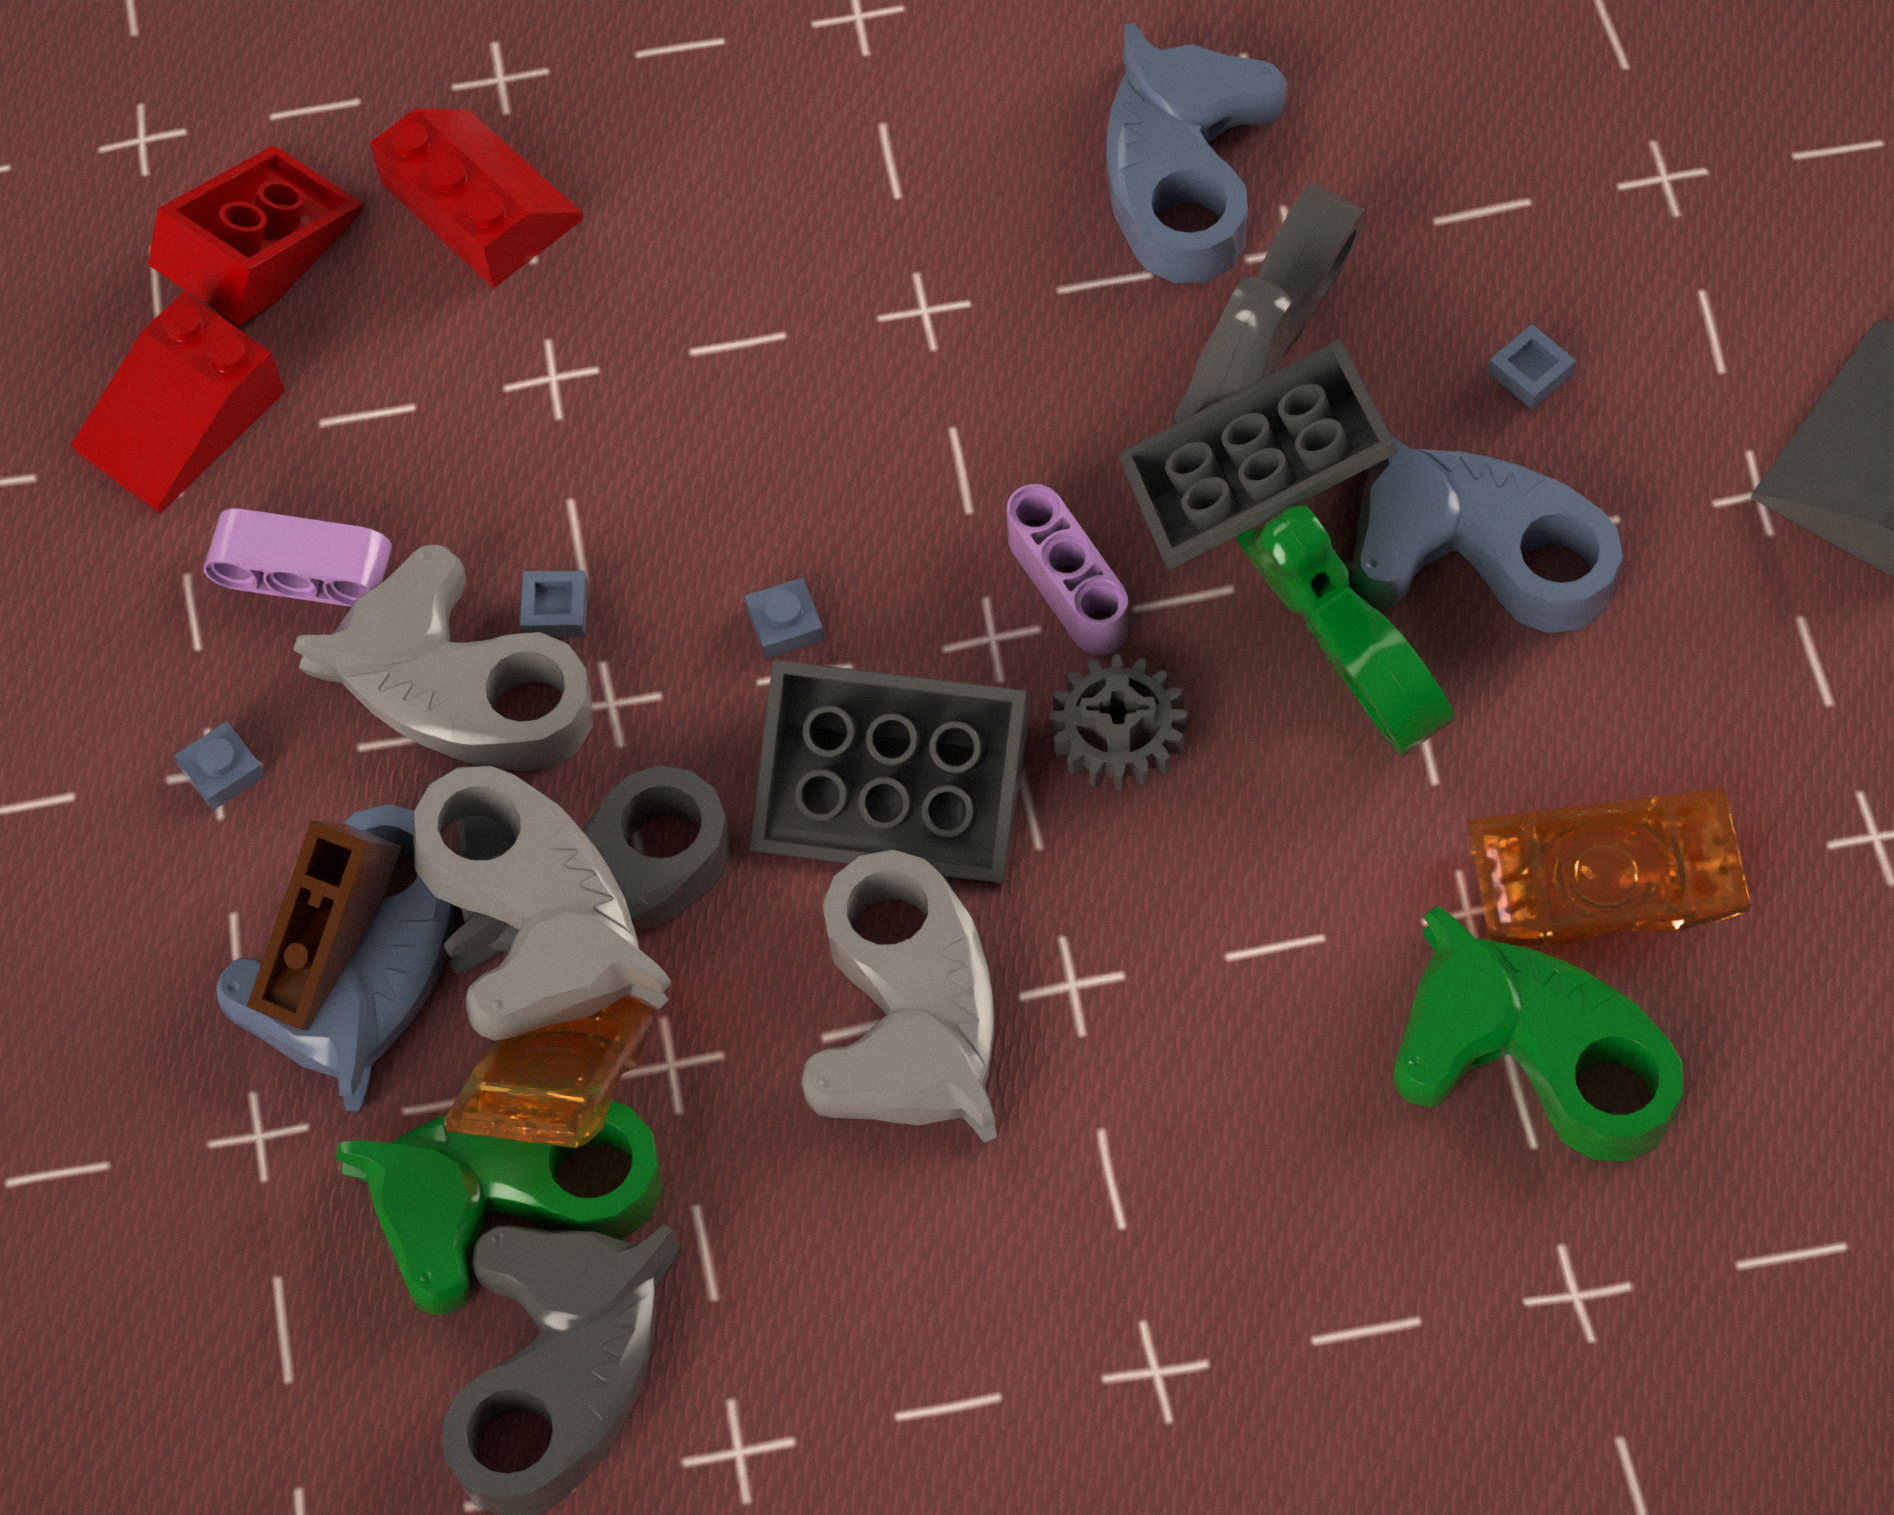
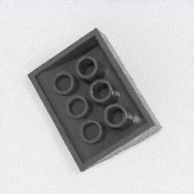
(1256, 454)
(1841, 459)
(889, 765)

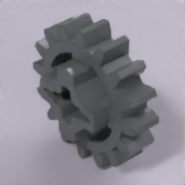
(1093, 742)

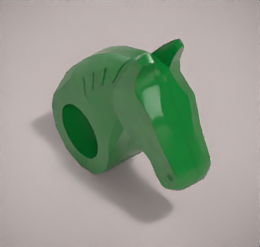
(1356, 638)
(1555, 1021)
(442, 1185)

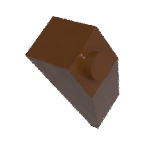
(322, 919)

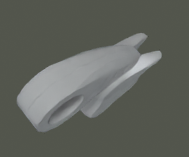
(444, 693)
(554, 887)
(936, 990)

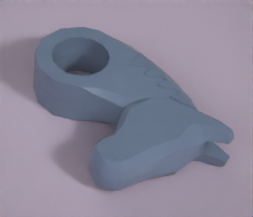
(1161, 155)
(1492, 514)
(378, 987)

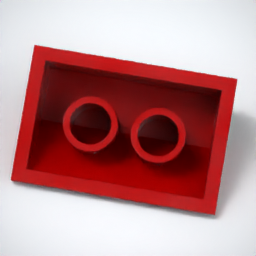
(471, 190)

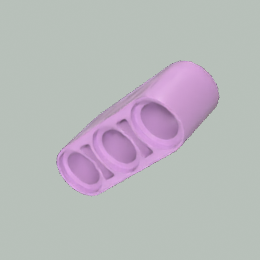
(296, 557)
(1068, 594)

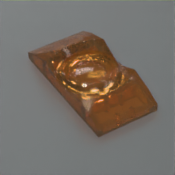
(1608, 868)
(554, 1079)

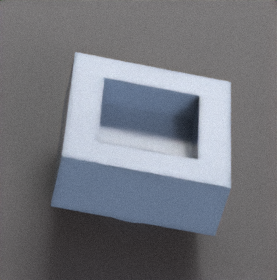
(1532, 366)
(554, 603)
(784, 618)
(219, 765)

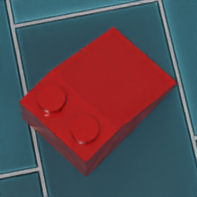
(250, 232)
(178, 402)

